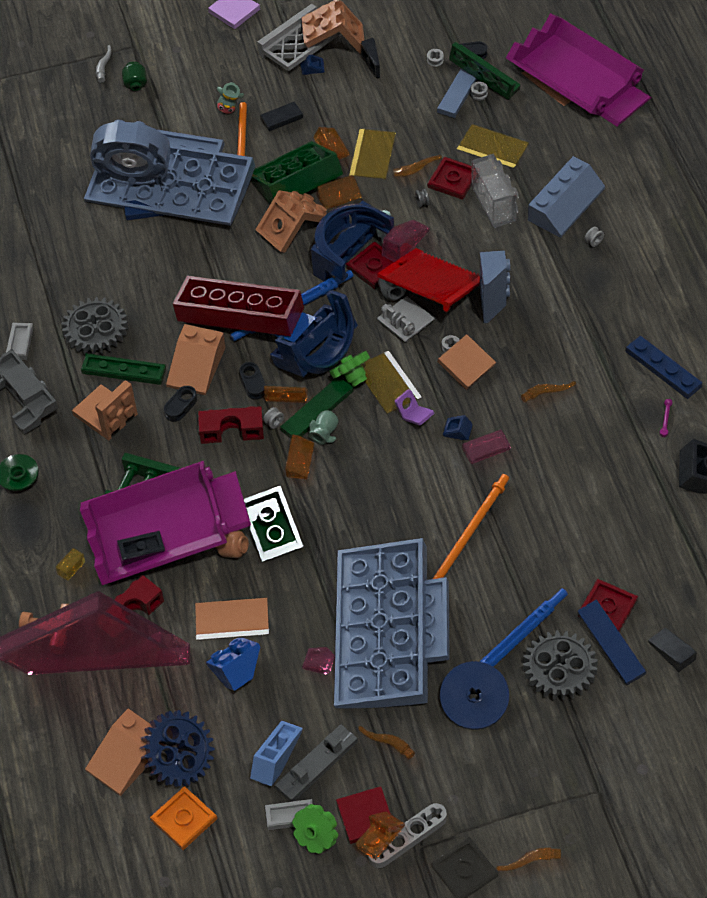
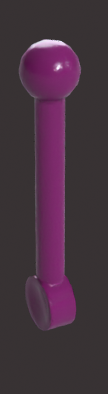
(664, 431)

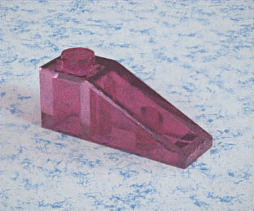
(403, 239)

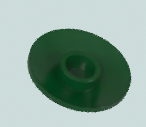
(18, 465)

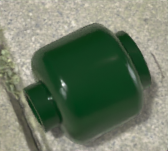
(134, 76)

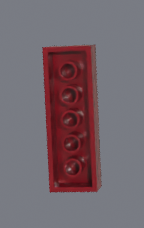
(238, 305)

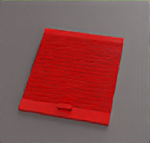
(431, 277)

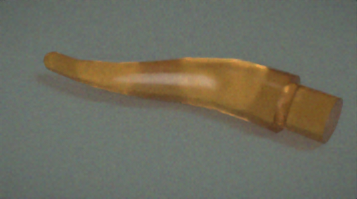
(413, 168)
(544, 388)
(396, 742)
(537, 854)

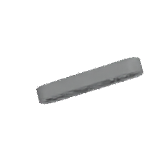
(411, 838)

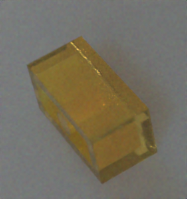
(70, 564)

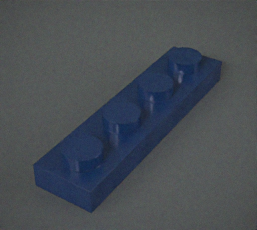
(664, 367)

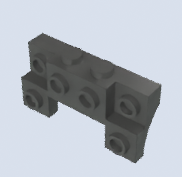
(27, 390)

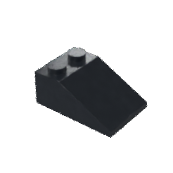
(693, 467)

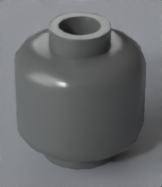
(390, 290)

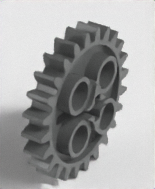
(94, 325)
(560, 665)

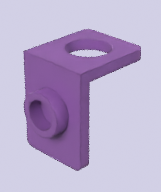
(414, 413)

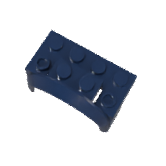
(332, 258)
(330, 320)

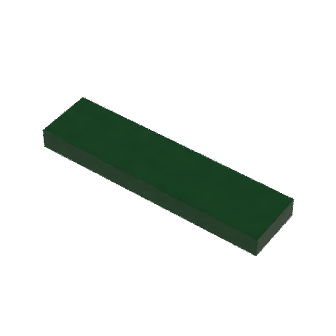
(123, 369)
(326, 399)

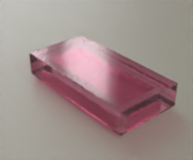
(486, 446)

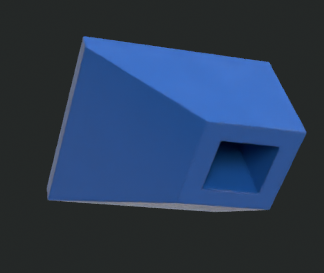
(235, 663)

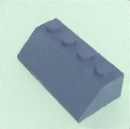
(565, 197)

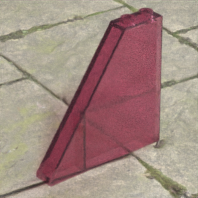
(91, 637)

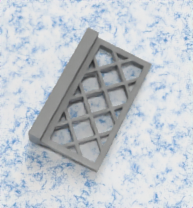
(283, 34)

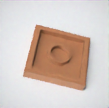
(466, 362)

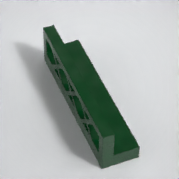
(483, 71)

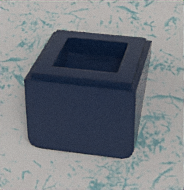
(312, 65)
(458, 427)

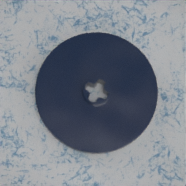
(469, 712)

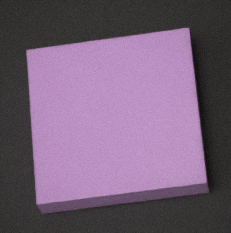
(234, 11)

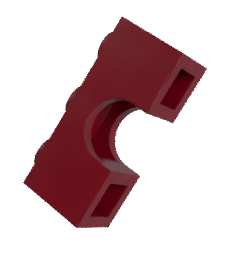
(214, 422)
(141, 596)

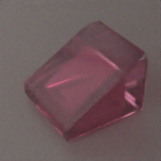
(319, 660)

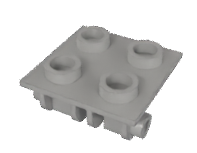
(405, 318)

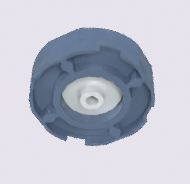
(130, 152)

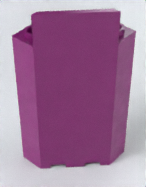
(581, 69)
(184, 505)

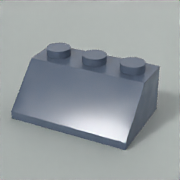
(493, 283)

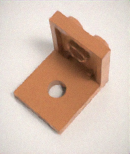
(332, 19)
(292, 211)
(107, 410)

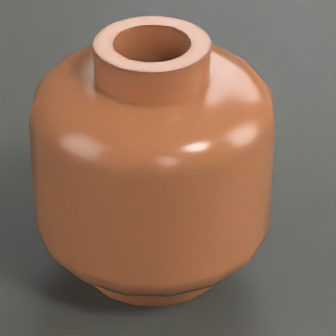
(236, 545)

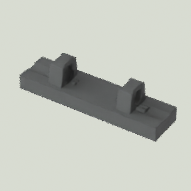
(316, 763)

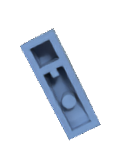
(274, 753)

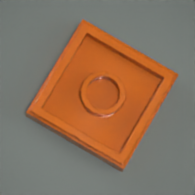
(183, 818)

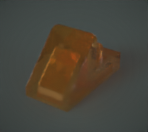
(380, 834)

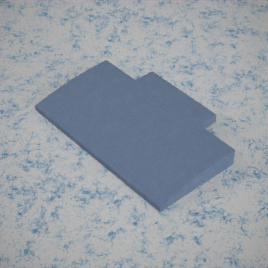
(198, 182)
(388, 625)

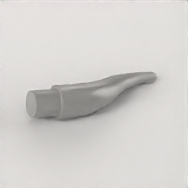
(100, 68)

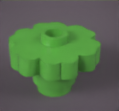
(352, 368)
(315, 828)

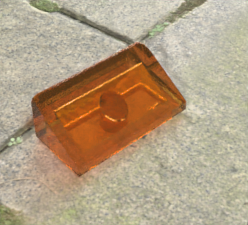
(331, 140)
(338, 192)
(286, 394)
(299, 457)

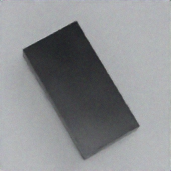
(281, 116)

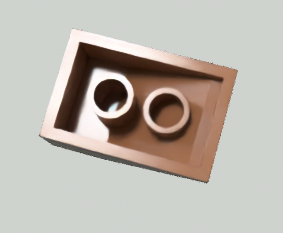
(196, 358)
(119, 755)

